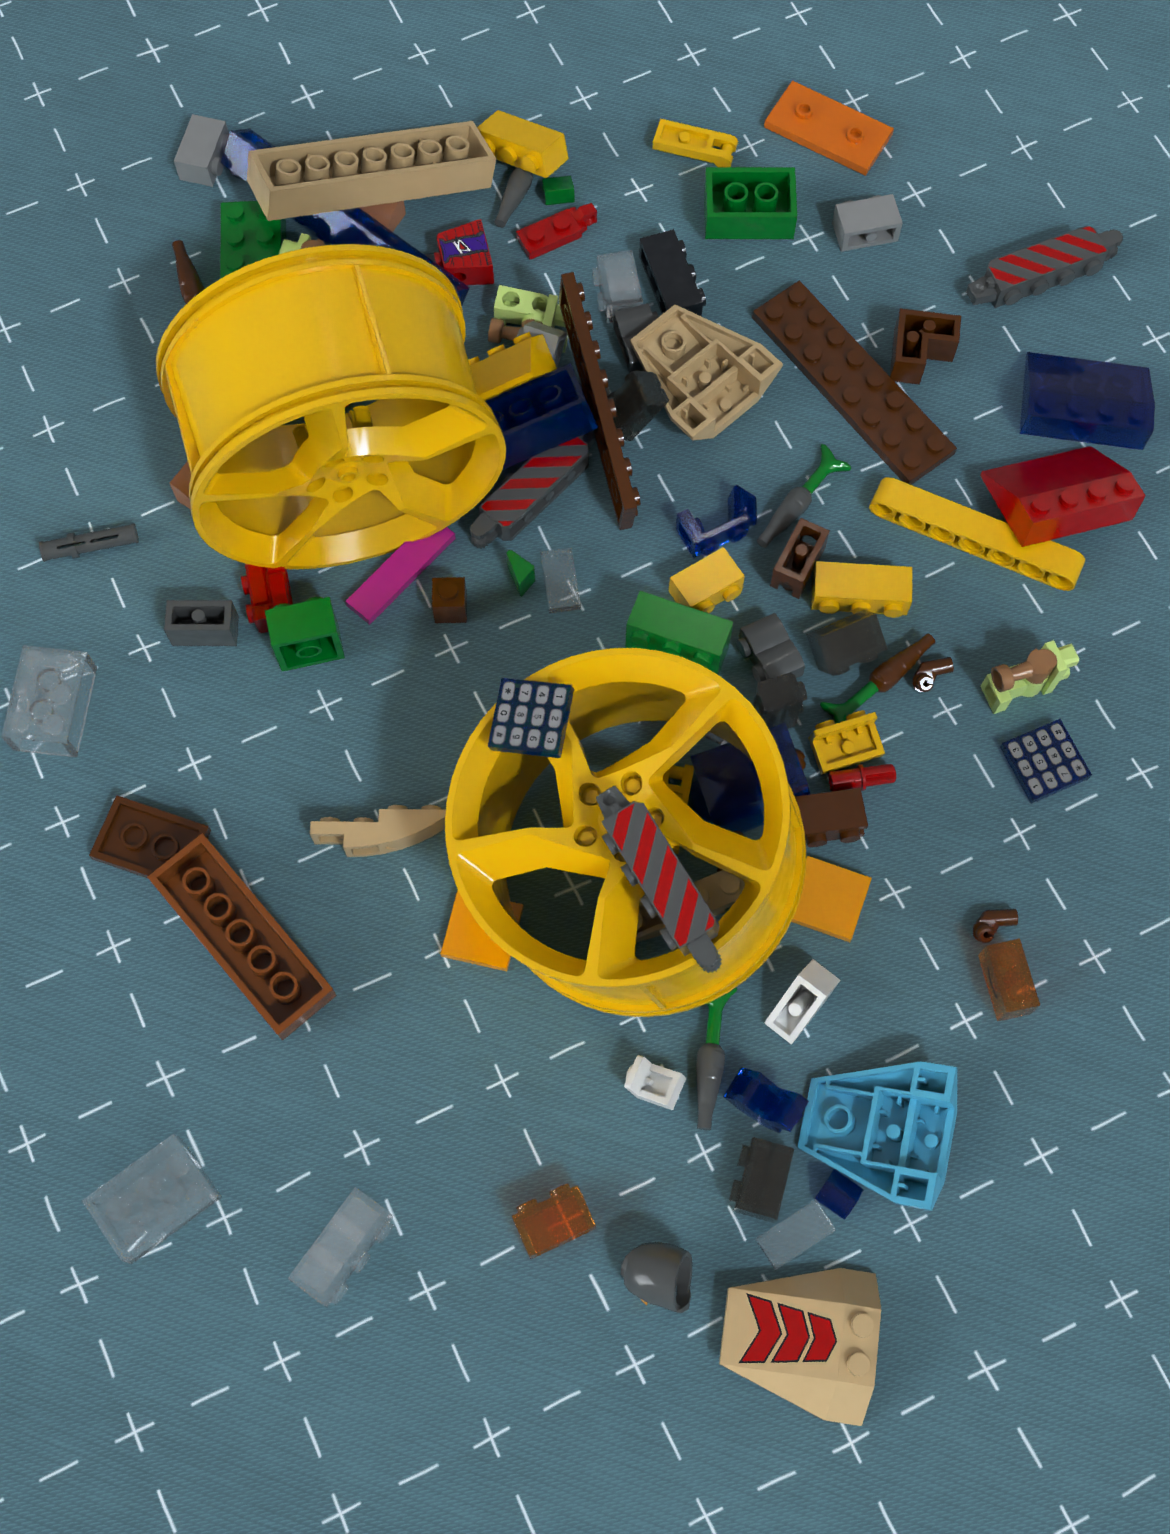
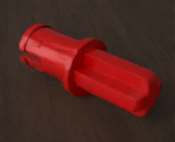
(861, 777)

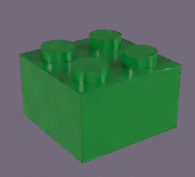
(304, 633)

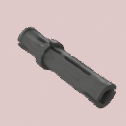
(51, 549)

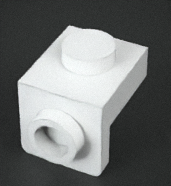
(654, 1083)

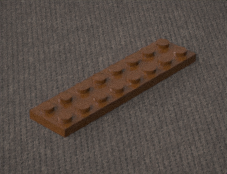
(593, 382)
(854, 383)

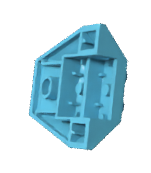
(885, 1128)

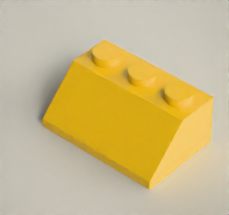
(511, 366)

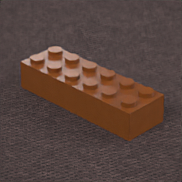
(242, 936)

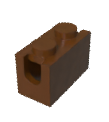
(799, 558)
(833, 816)

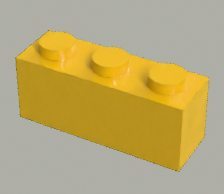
(524, 143)
(861, 587)

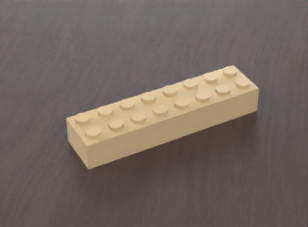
(369, 170)

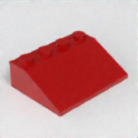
(1063, 494)

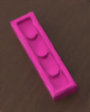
(397, 574)

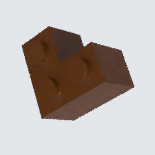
(919, 338)

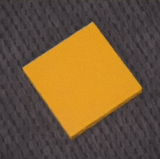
(831, 899)
(470, 943)

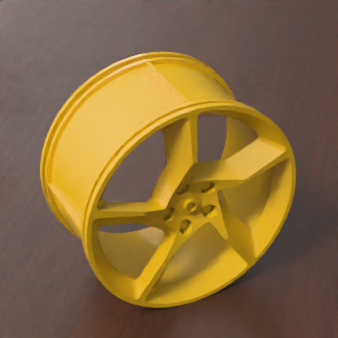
(305, 342)
(609, 691)

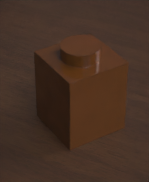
(449, 600)

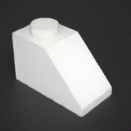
(802, 1001)

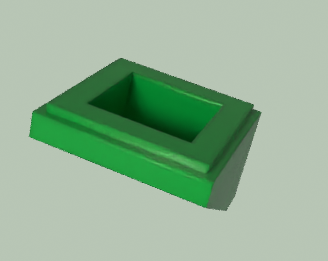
(558, 190)
(521, 571)

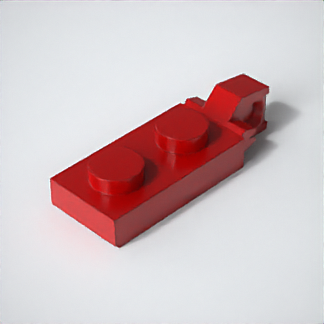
(556, 230)

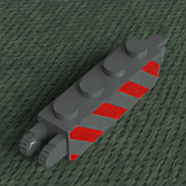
(1044, 266)
(530, 490)
(662, 877)

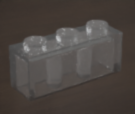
(342, 1248)

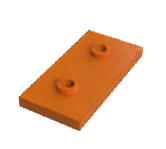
(828, 128)

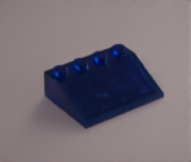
(1087, 401)

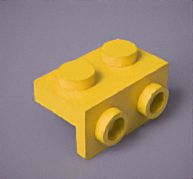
(846, 742)

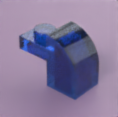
(765, 1101)

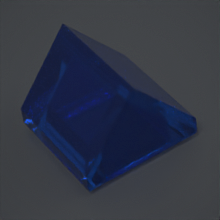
(741, 503)
(839, 1194)

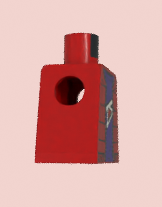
(465, 254)

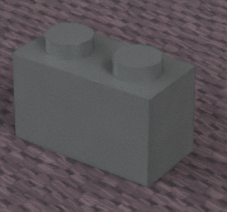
(201, 622)

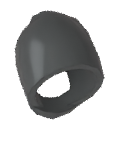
(655, 1270)

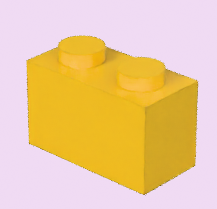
(707, 582)

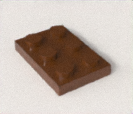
(142, 837)

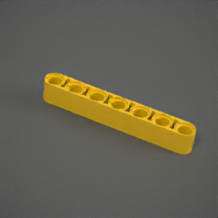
(975, 534)

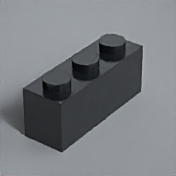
(669, 272)

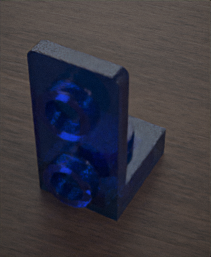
(706, 543)

